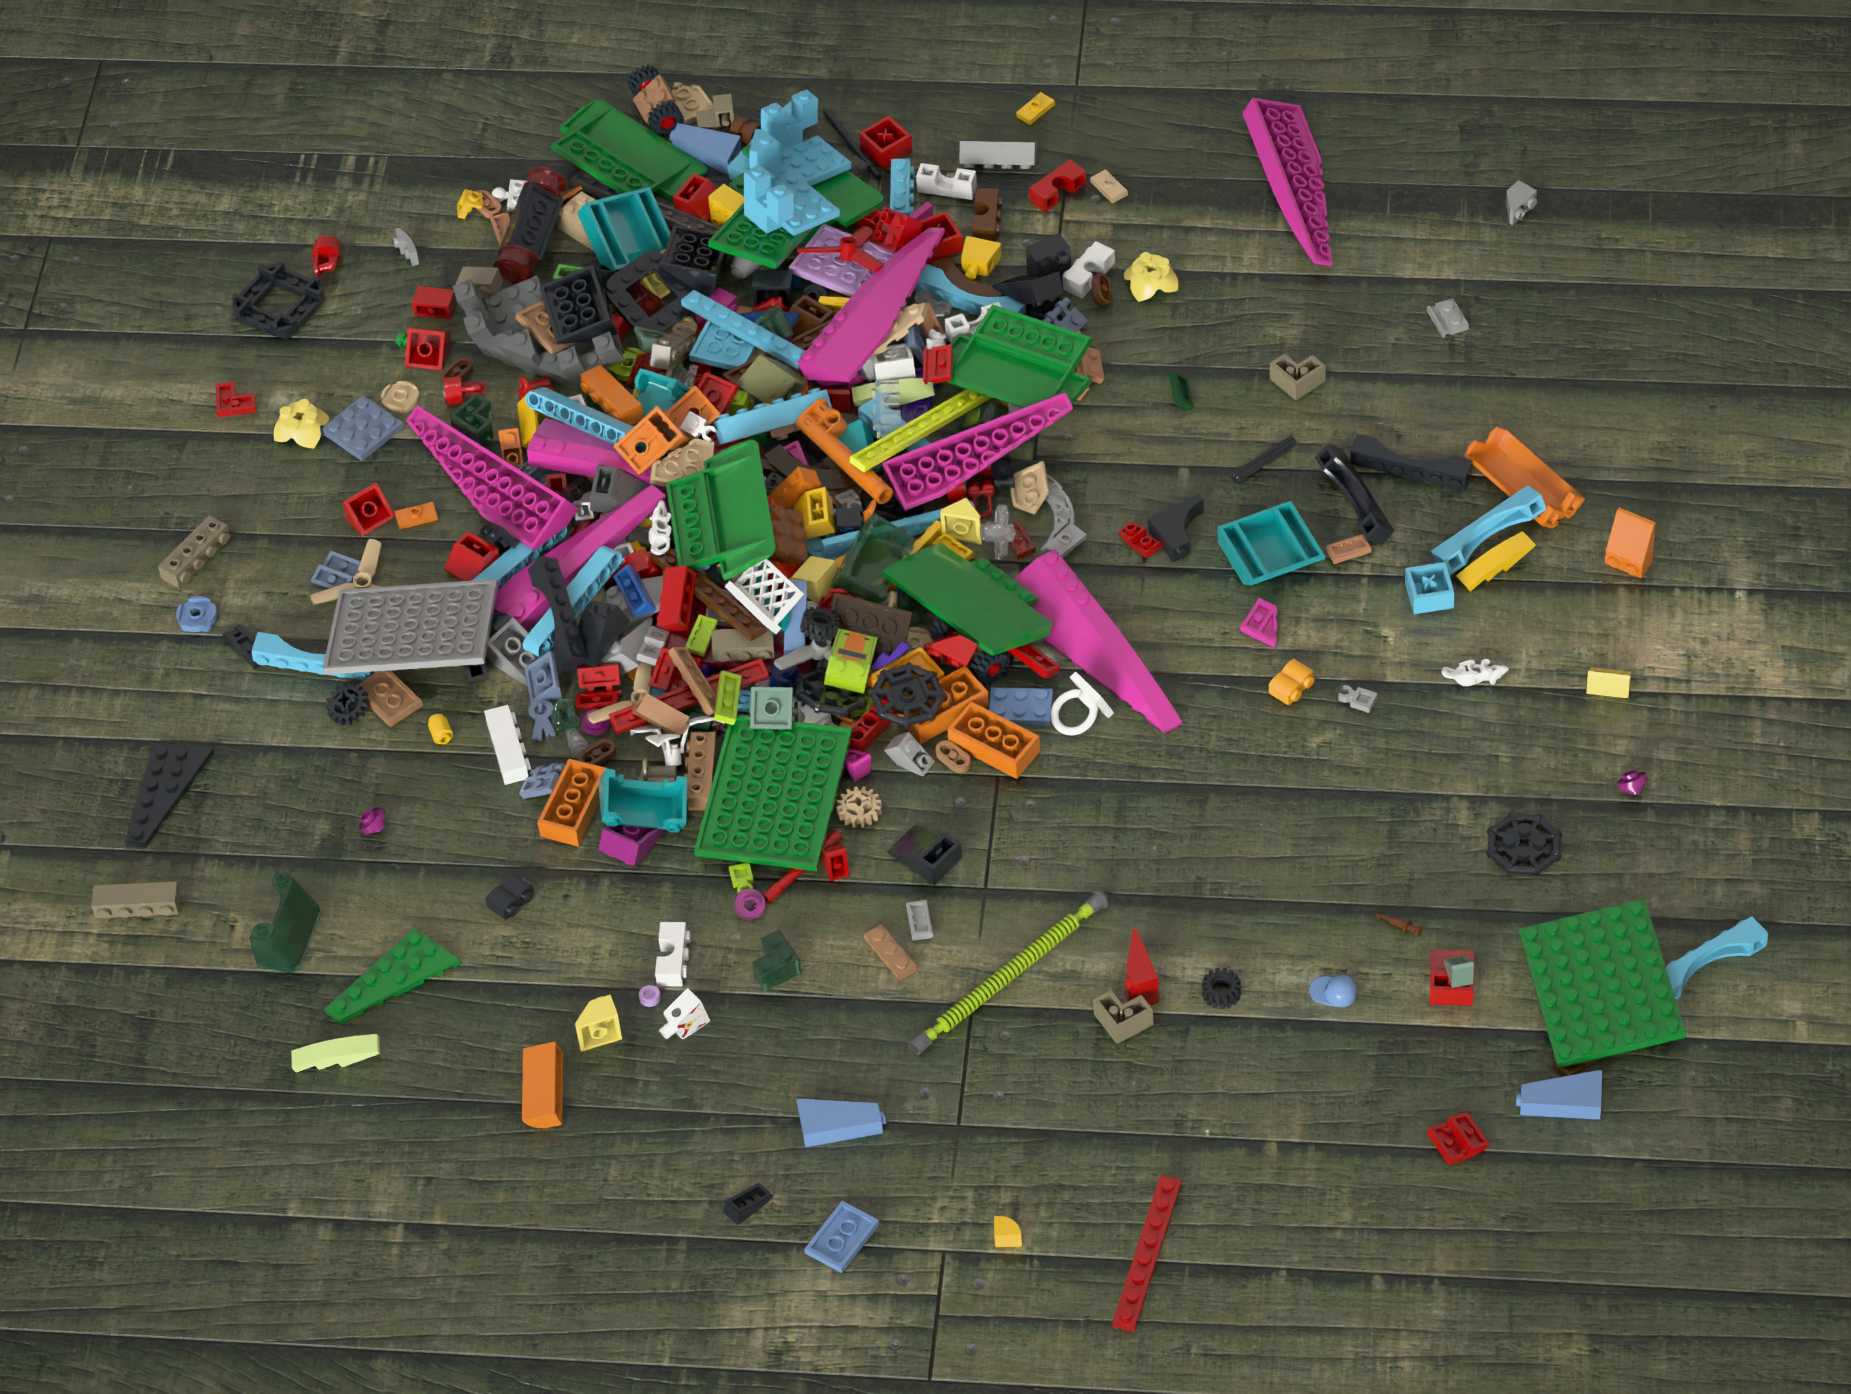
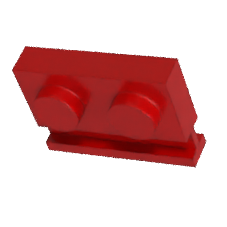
(938, 364)

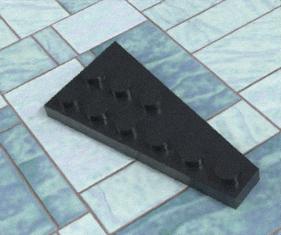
(163, 786)

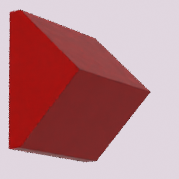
(840, 398)
(367, 509)

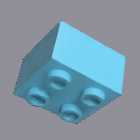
(1429, 588)

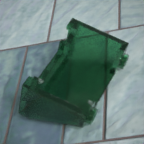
(873, 550)
(286, 940)

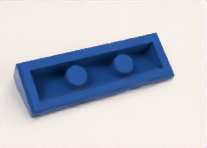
(634, 591)

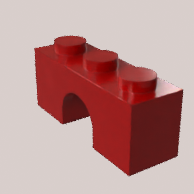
(1045, 192)

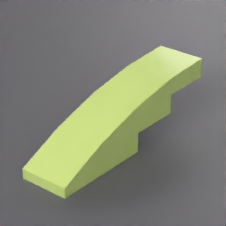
(910, 390)
(334, 1051)

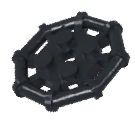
(839, 699)
(907, 705)
(1524, 834)

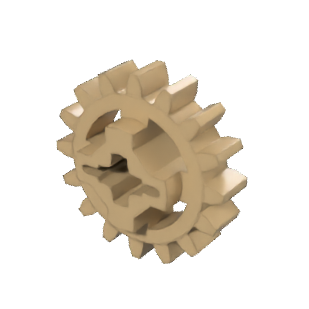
(859, 807)

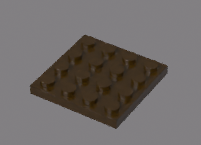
(872, 619)

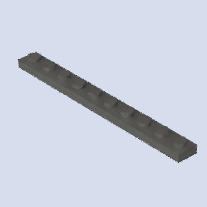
(671, 215)

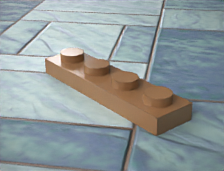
(695, 679)

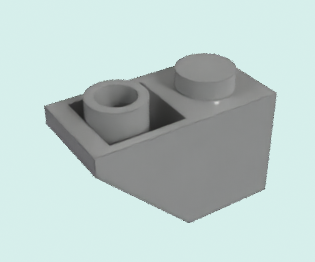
(1519, 200)
(909, 754)

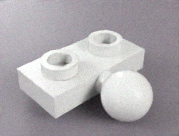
(514, 191)

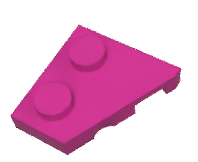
(1262, 622)

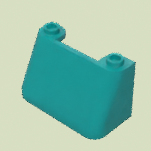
(657, 391)
(643, 802)

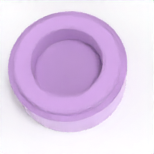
(649, 996)

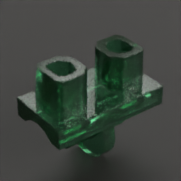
(908, 603)

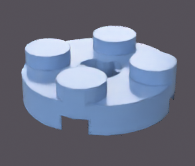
(199, 623)

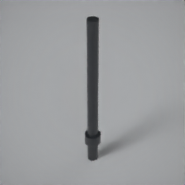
(851, 142)

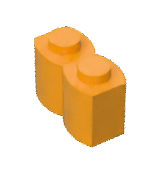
(1291, 681)

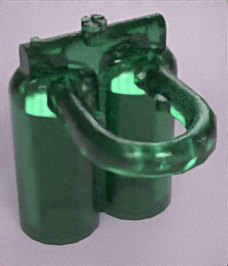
(776, 322)
(565, 719)

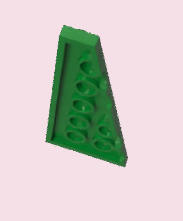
(395, 973)

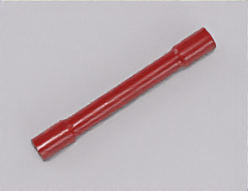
(778, 887)

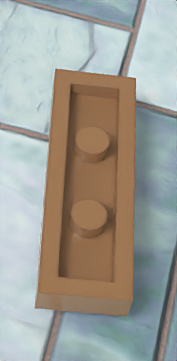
(890, 952)

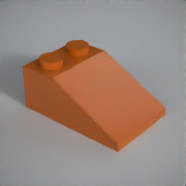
(1631, 543)

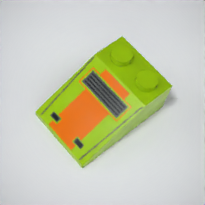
(850, 661)

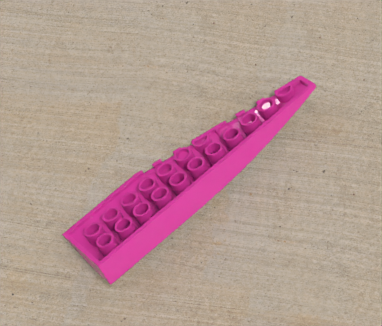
(1292, 170)
(868, 314)
(493, 485)
(1092, 639)

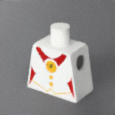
(684, 1016)

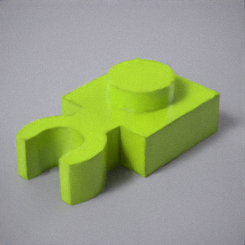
(741, 876)

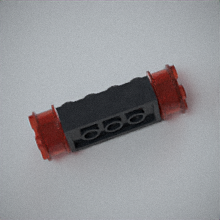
(531, 224)

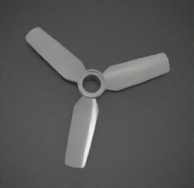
(815, 650)

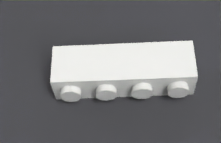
(506, 744)

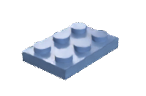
(1022, 705)
(841, 1236)

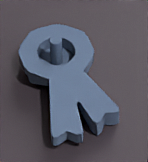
(540, 713)

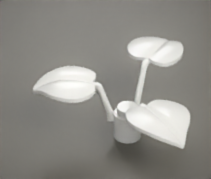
(671, 751)

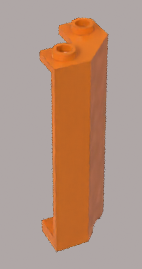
(1515, 466)

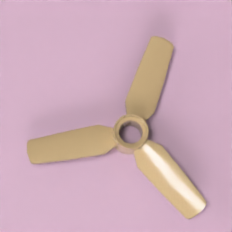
(366, 573)
(641, 686)

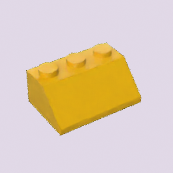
(529, 421)

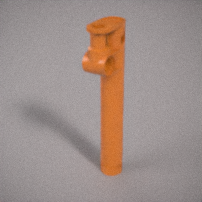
(824, 428)

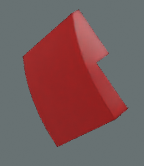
(667, 675)
(1458, 1138)

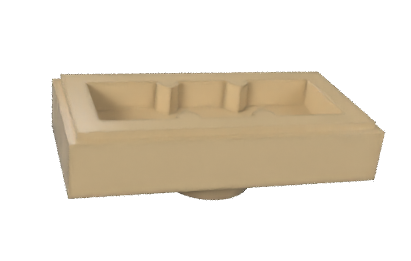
(1108, 186)

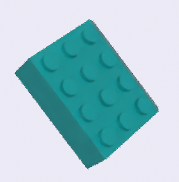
(624, 227)
(1268, 544)

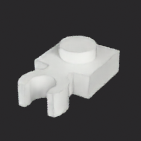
(696, 426)

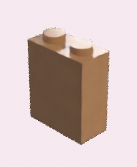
(660, 714)

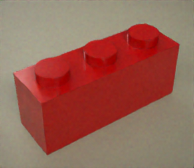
(676, 599)

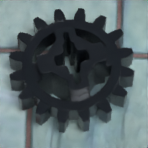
(347, 703)

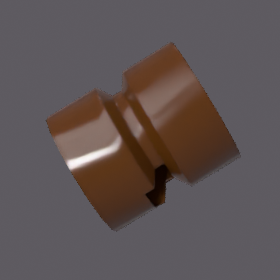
(744, 127)

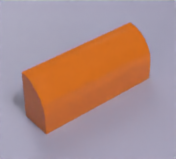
(542, 1085)

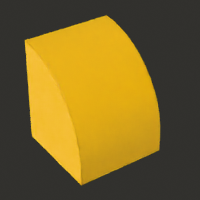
(1006, 1232)

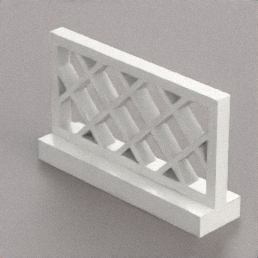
(757, 607)

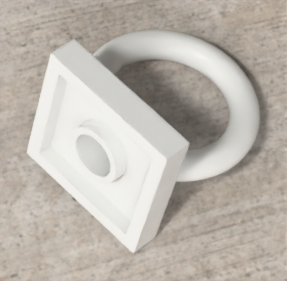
(1088, 697)

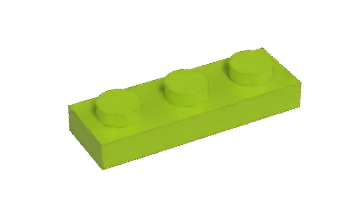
(727, 697)

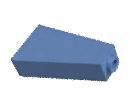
(707, 146)
(793, 636)
(1563, 1097)
(838, 1120)

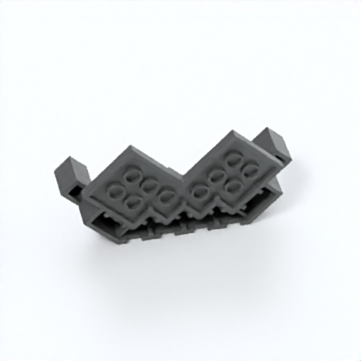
(506, 340)

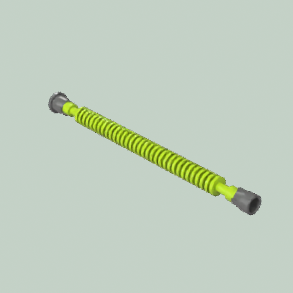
(1009, 971)

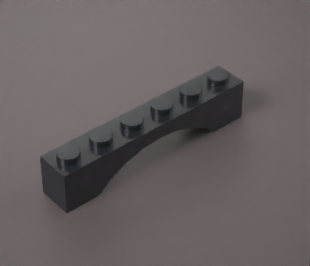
(1448, 472)
(1370, 516)
(568, 644)

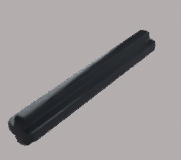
(1264, 459)

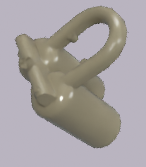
(657, 773)

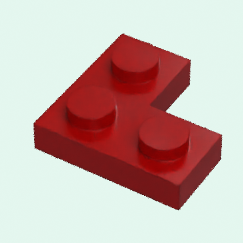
(231, 404)

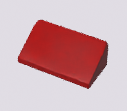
(596, 700)

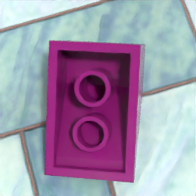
(628, 842)

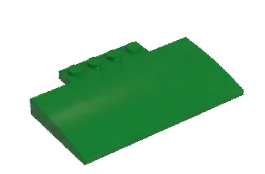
(971, 598)

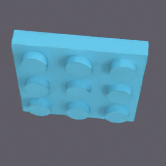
(721, 348)

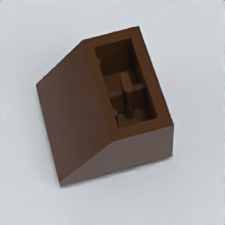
(811, 315)

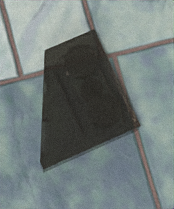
(575, 492)

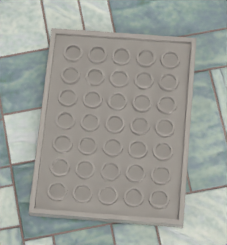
(411, 627)

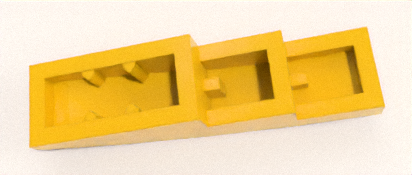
(1493, 561)

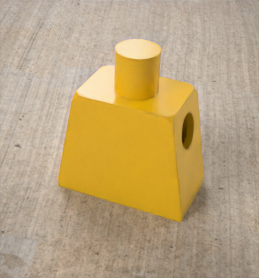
(980, 256)

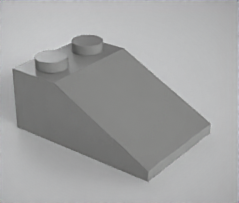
(654, 587)
(627, 646)
(507, 651)

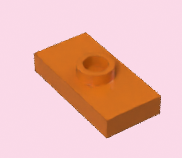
(416, 515)

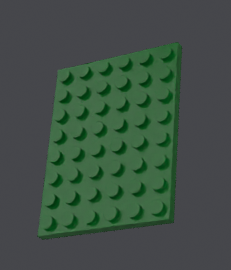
(774, 794)
(1602, 983)

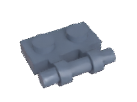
(1072, 319)
(542, 780)

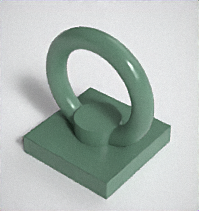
(772, 708)

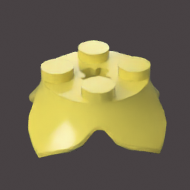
(1149, 274)
(300, 422)

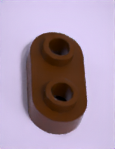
(1102, 290)
(457, 367)
(595, 755)

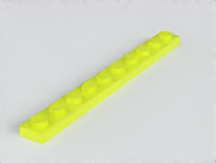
(917, 429)

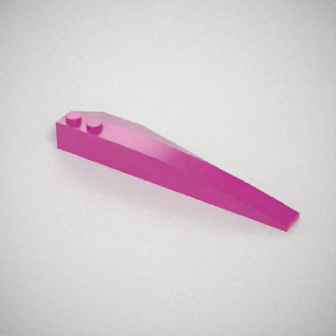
(576, 452)
(951, 461)
(528, 603)

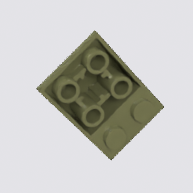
(771, 380)

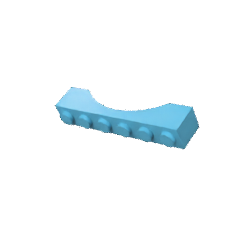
(942, 289)
(1518, 508)
(273, 651)
(1740, 940)

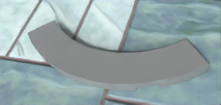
(1061, 509)

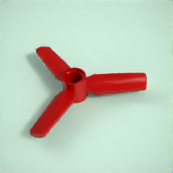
(850, 249)

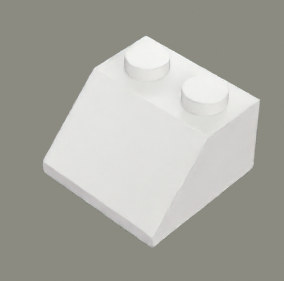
(894, 363)

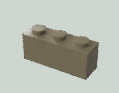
(734, 646)

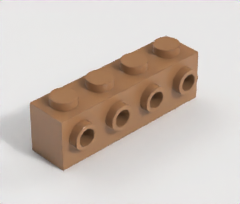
(701, 768)

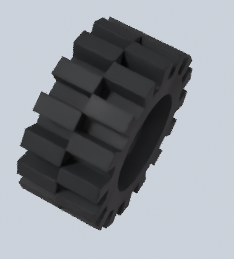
(819, 624)
(1221, 978)

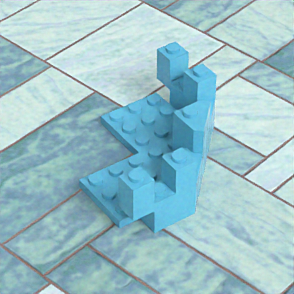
(786, 167)

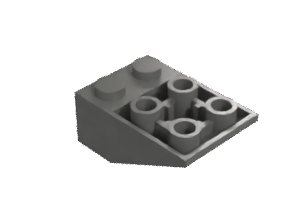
(613, 488)

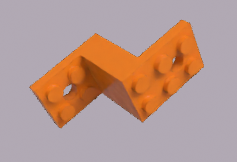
(662, 430)

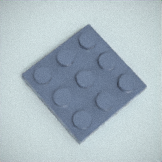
(362, 428)

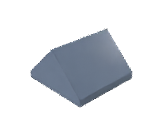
(543, 679)

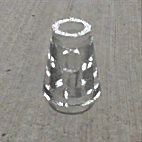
(576, 742)

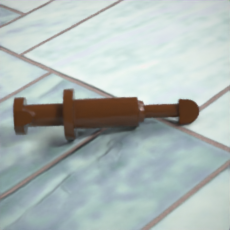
(1405, 925)

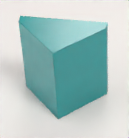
(857, 436)

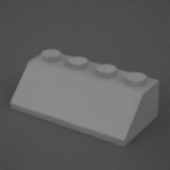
(998, 153)

